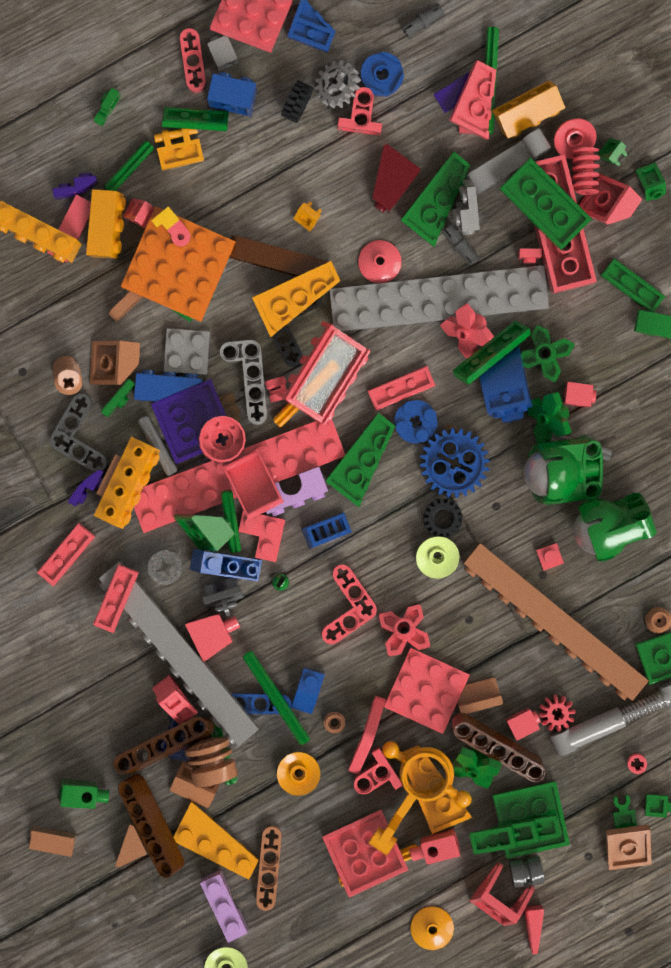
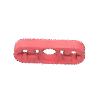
(196, 44)

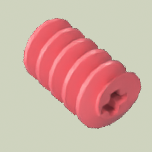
(584, 171)

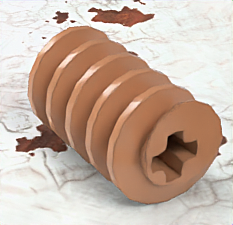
(67, 375)

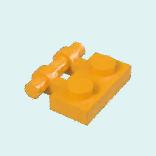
(178, 154)

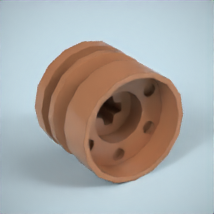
(210, 757)

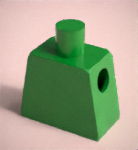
(72, 791)

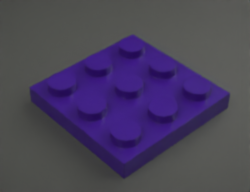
(184, 416)

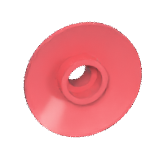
(584, 136)
(379, 273)

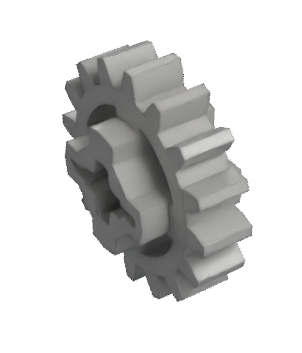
(337, 84)

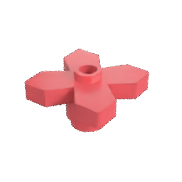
(469, 329)
(410, 620)

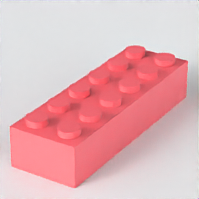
(573, 264)

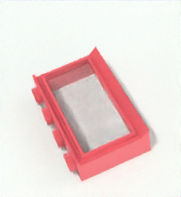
(325, 374)

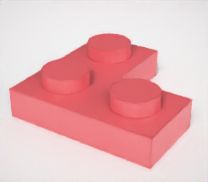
(269, 532)

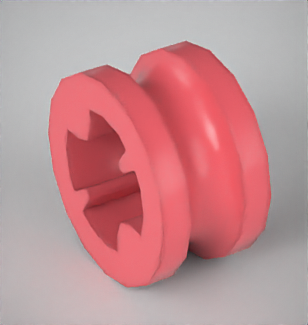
(641, 758)

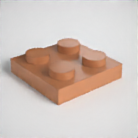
(628, 847)

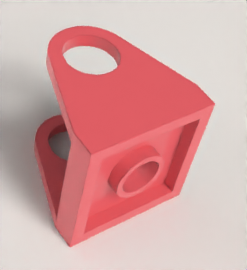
(493, 907)

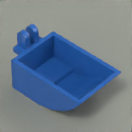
(506, 388)

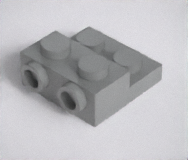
(467, 211)

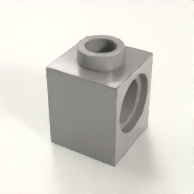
(222, 52)

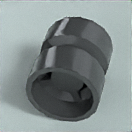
(526, 872)

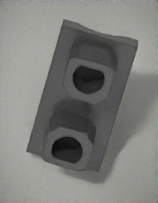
(225, 599)

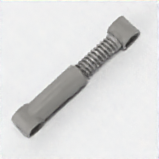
(608, 722)

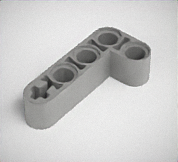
(509, 161)
(258, 382)

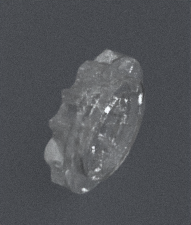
(161, 576)

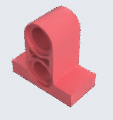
(361, 110)
(138, 212)
(173, 700)
(374, 779)

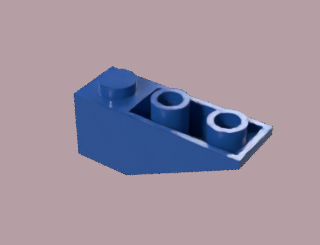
(157, 387)
(225, 565)

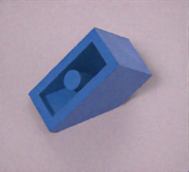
(308, 690)

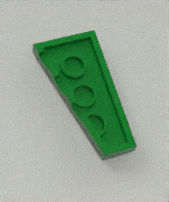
(433, 204)
(359, 463)

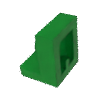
(651, 181)

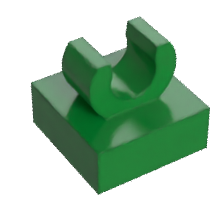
(612, 150)

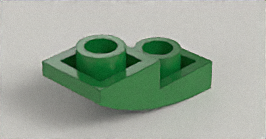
(653, 324)

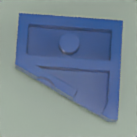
(311, 28)

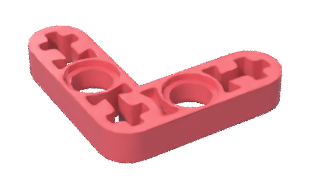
(355, 611)
(368, 735)

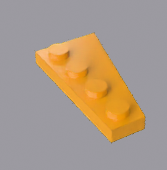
(292, 297)
(427, 779)
(207, 838)

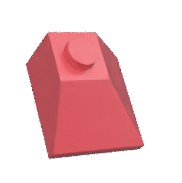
(612, 203)

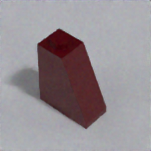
(393, 179)

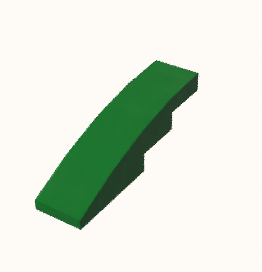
(515, 834)

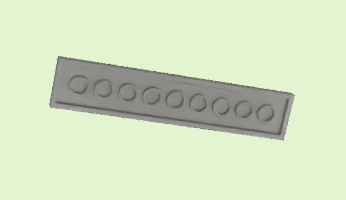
(438, 298)

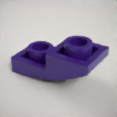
(448, 96)
(81, 184)
(92, 483)

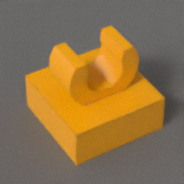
(307, 216)

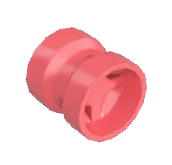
(275, 383)

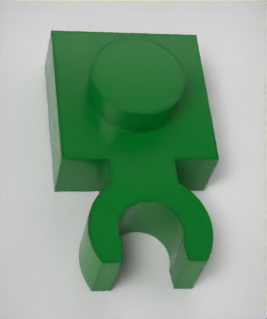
(108, 102)
(656, 805)
(623, 817)

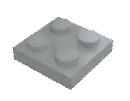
(187, 351)

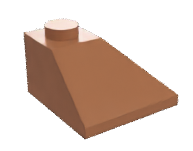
(113, 361)

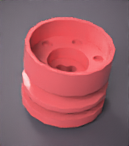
(227, 427)

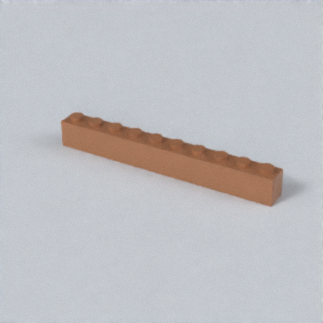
(555, 621)

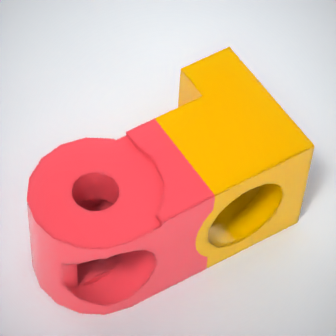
(179, 233)

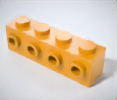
(39, 233)
(127, 483)

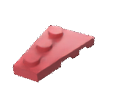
(474, 102)

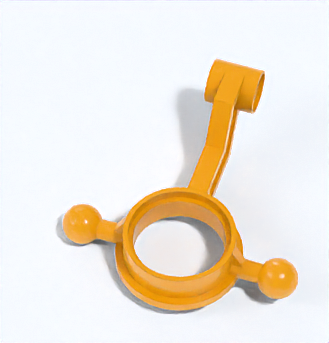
(383, 839)

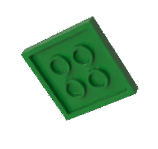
(531, 803)

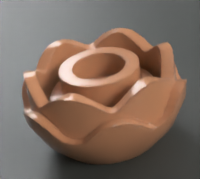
(658, 613)

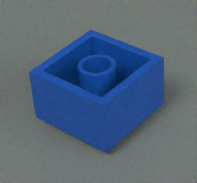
(232, 94)

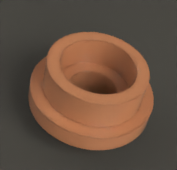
(334, 729)

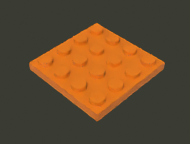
(177, 275)

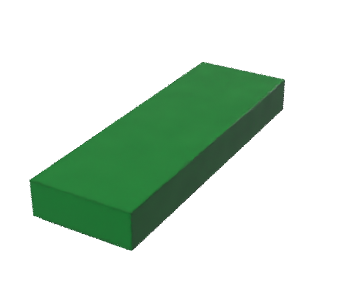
(195, 119)
(632, 286)

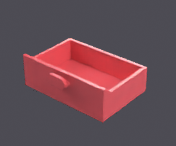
(253, 484)

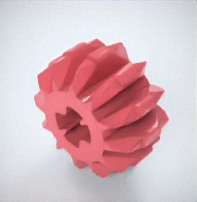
(563, 708)

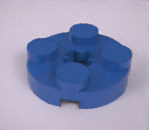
(376, 63)
(427, 417)

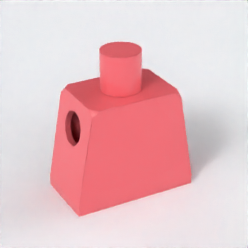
(211, 634)
(444, 841)

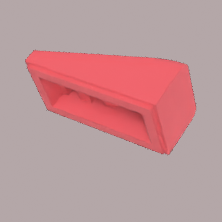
(534, 921)

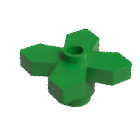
(558, 349)
(550, 417)
(476, 766)

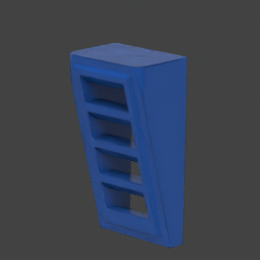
(310, 539)

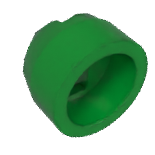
(285, 583)

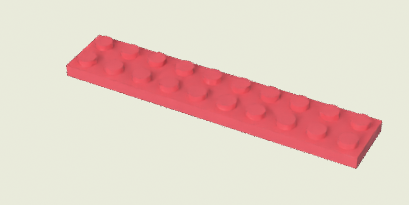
(202, 485)

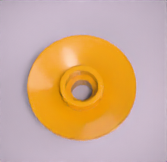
(298, 785)
(430, 917)

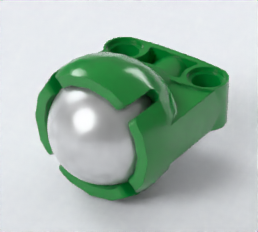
(564, 470)
(609, 526)

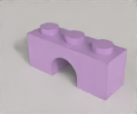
(312, 486)
(223, 906)

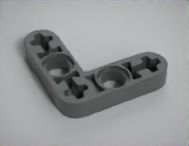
(69, 434)

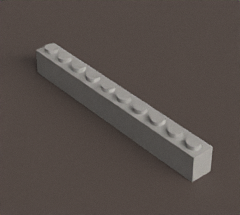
(186, 662)

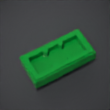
(119, 399)

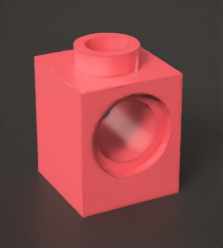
(579, 394)
(523, 723)

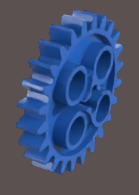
(446, 480)

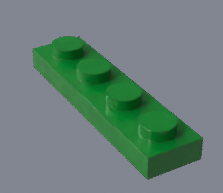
(491, 352)

